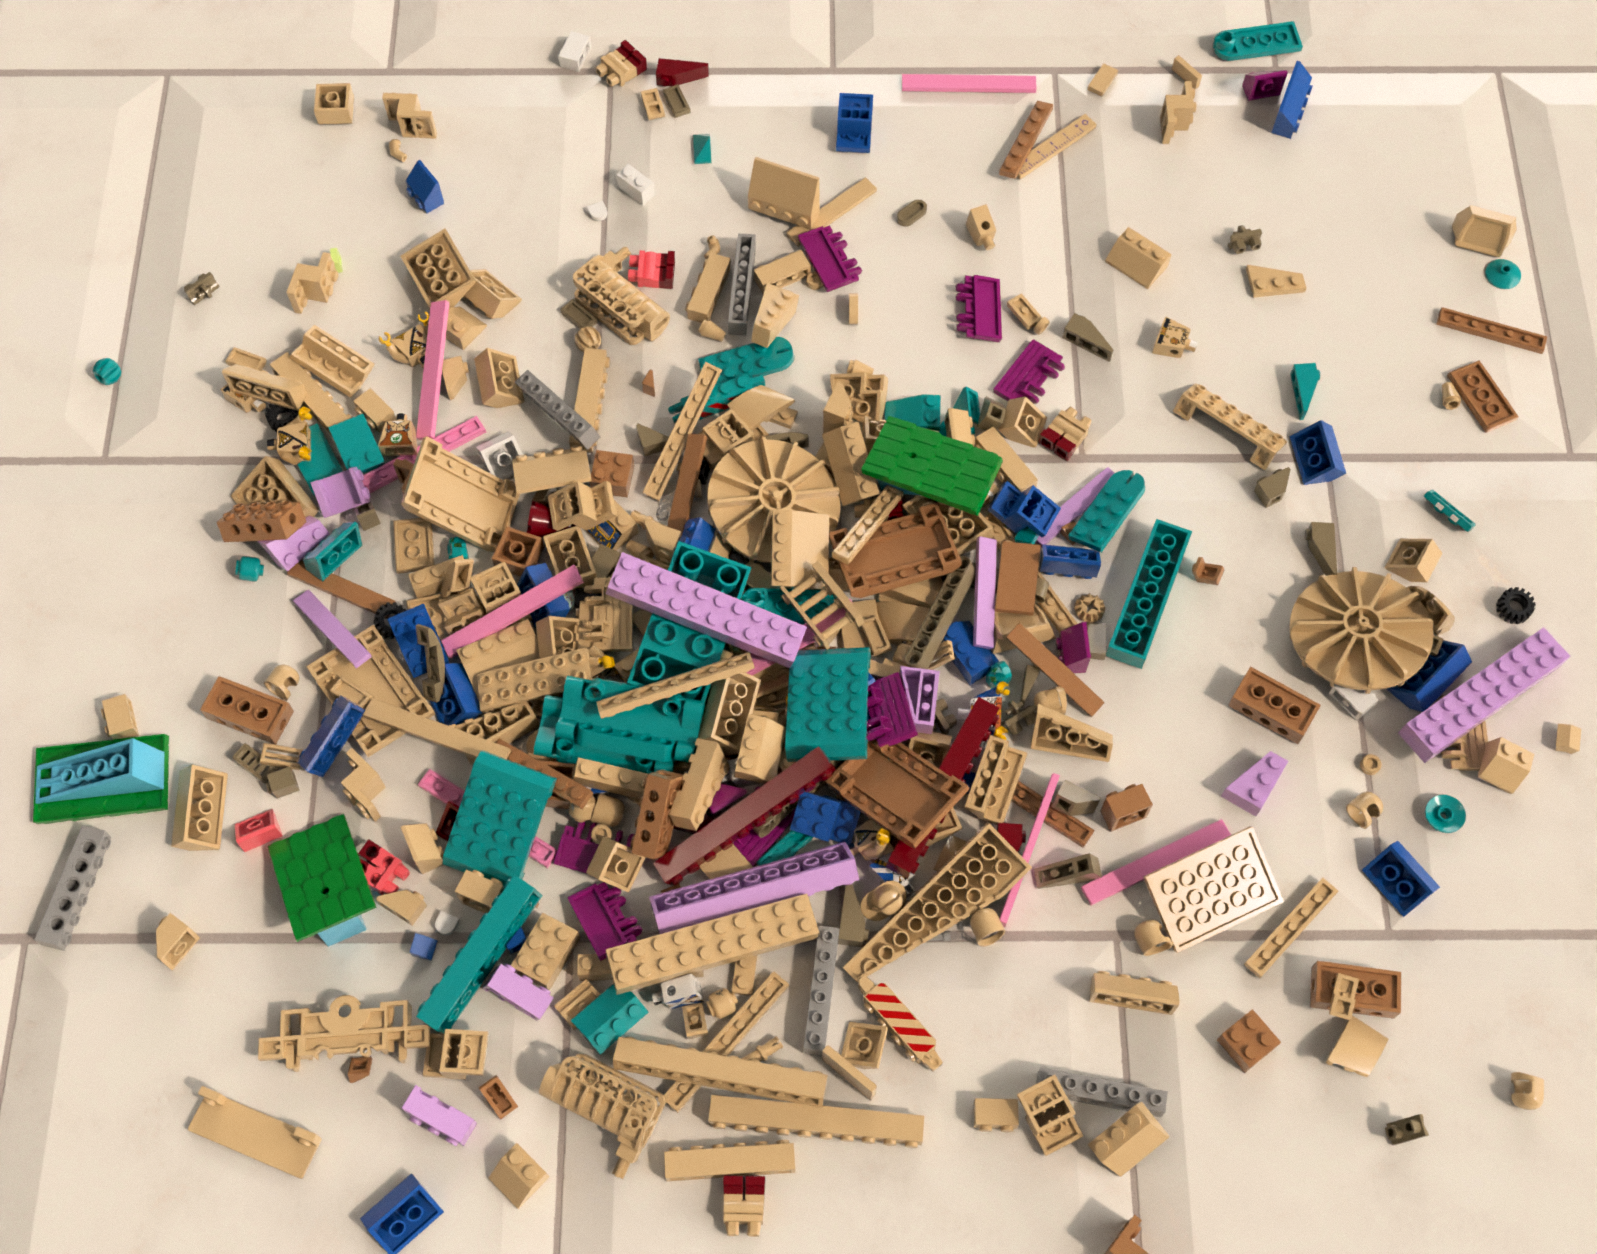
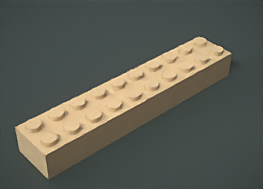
(711, 944)

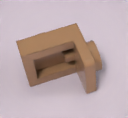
(1207, 572)

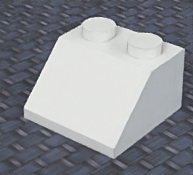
(498, 455)

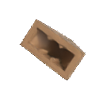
(498, 1097)

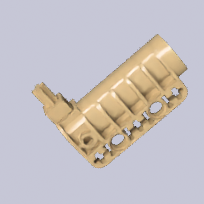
(618, 299)
(606, 1103)

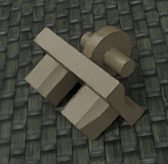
(1243, 238)
(201, 288)
(943, 723)
(1012, 723)
(1406, 1129)

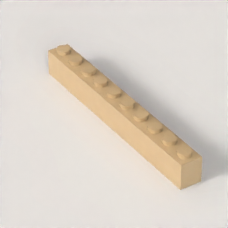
(720, 1071)
(813, 1120)

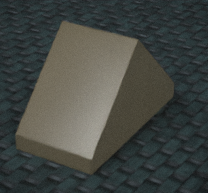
(650, 440)
(367, 516)

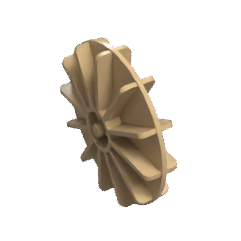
(763, 479)
(1361, 630)

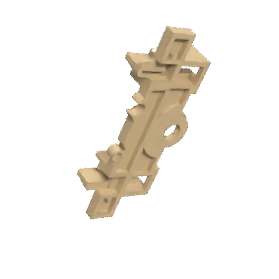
(344, 1035)

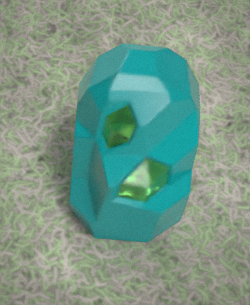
(457, 547)
(998, 672)

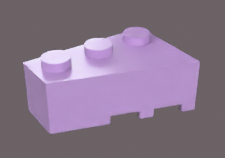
(290, 551)
(921, 692)
(1256, 784)
(518, 991)
(438, 1117)

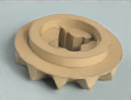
(1092, 615)

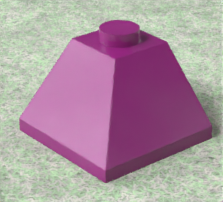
(1264, 84)
(725, 796)

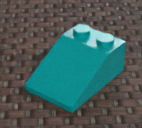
(919, 409)
(357, 444)

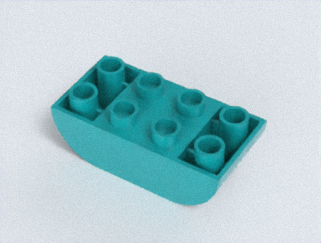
(677, 649)

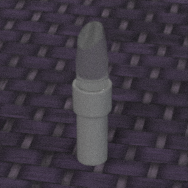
(948, 936)

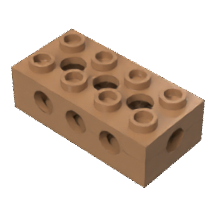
(261, 521)
(1271, 693)
(247, 710)
(654, 822)
(1367, 1002)

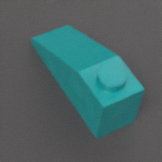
(1304, 381)

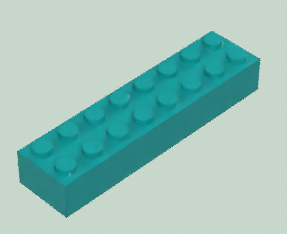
(1148, 594)
(479, 955)

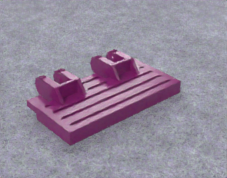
(828, 257)
(984, 302)
(1028, 373)
(889, 712)
(755, 847)
(578, 853)
(599, 913)

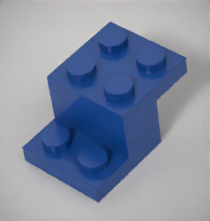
(854, 122)
(1024, 509)
(404, 629)
(825, 818)

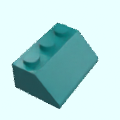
(333, 550)
(608, 1018)

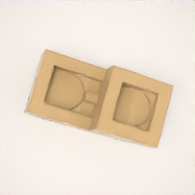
(652, 104)
(1343, 996)

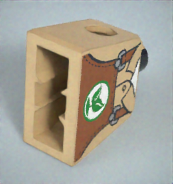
(398, 437)

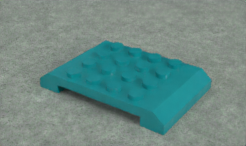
(828, 703)
(498, 818)

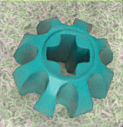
(107, 371)

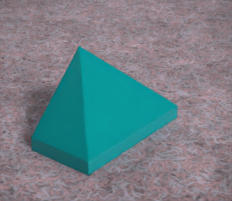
(702, 148)
(969, 402)

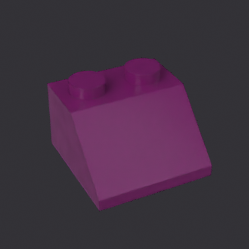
(1074, 648)

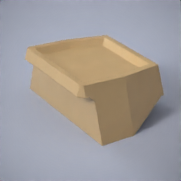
(1483, 230)
(918, 594)
(1005, 622)

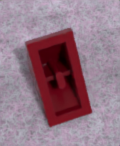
(447, 820)

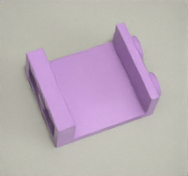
(341, 492)

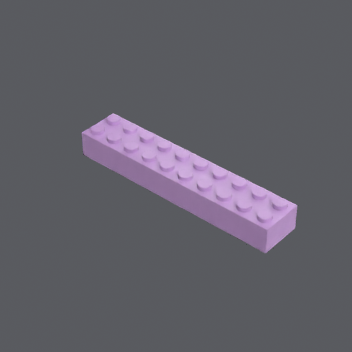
(706, 610)
(1483, 695)
(755, 887)

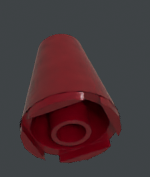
(540, 520)

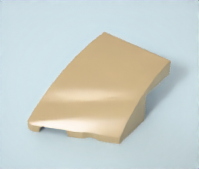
(759, 405)
(461, 610)
(901, 620)
(1357, 1048)

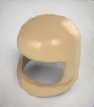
(281, 679)
(1050, 699)
(1368, 804)
(608, 811)
(984, 923)
(1148, 935)
(1534, 1091)

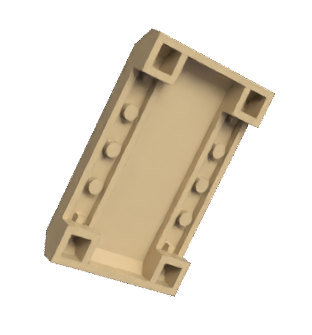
(459, 496)
(380, 677)

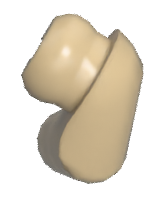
(394, 150)
(714, 246)

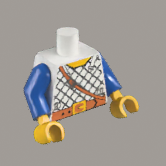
(992, 696)

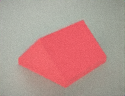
(257, 830)

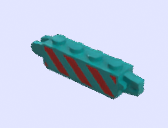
(721, 395)

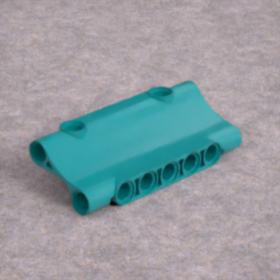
(646, 732)
(568, 750)

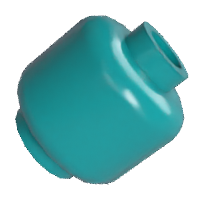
(249, 568)

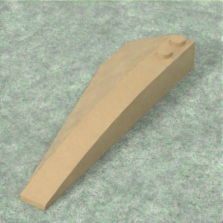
(964, 884)

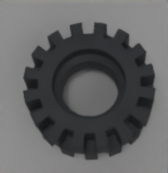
(273, 413)
(1522, 598)
(380, 615)

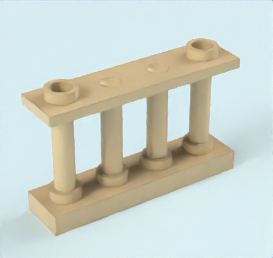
(830, 588)

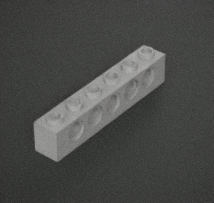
(742, 284)
(557, 409)
(71, 876)
(821, 990)
(1106, 1092)

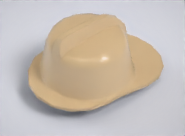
(883, 901)

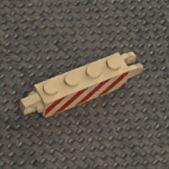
(900, 1022)

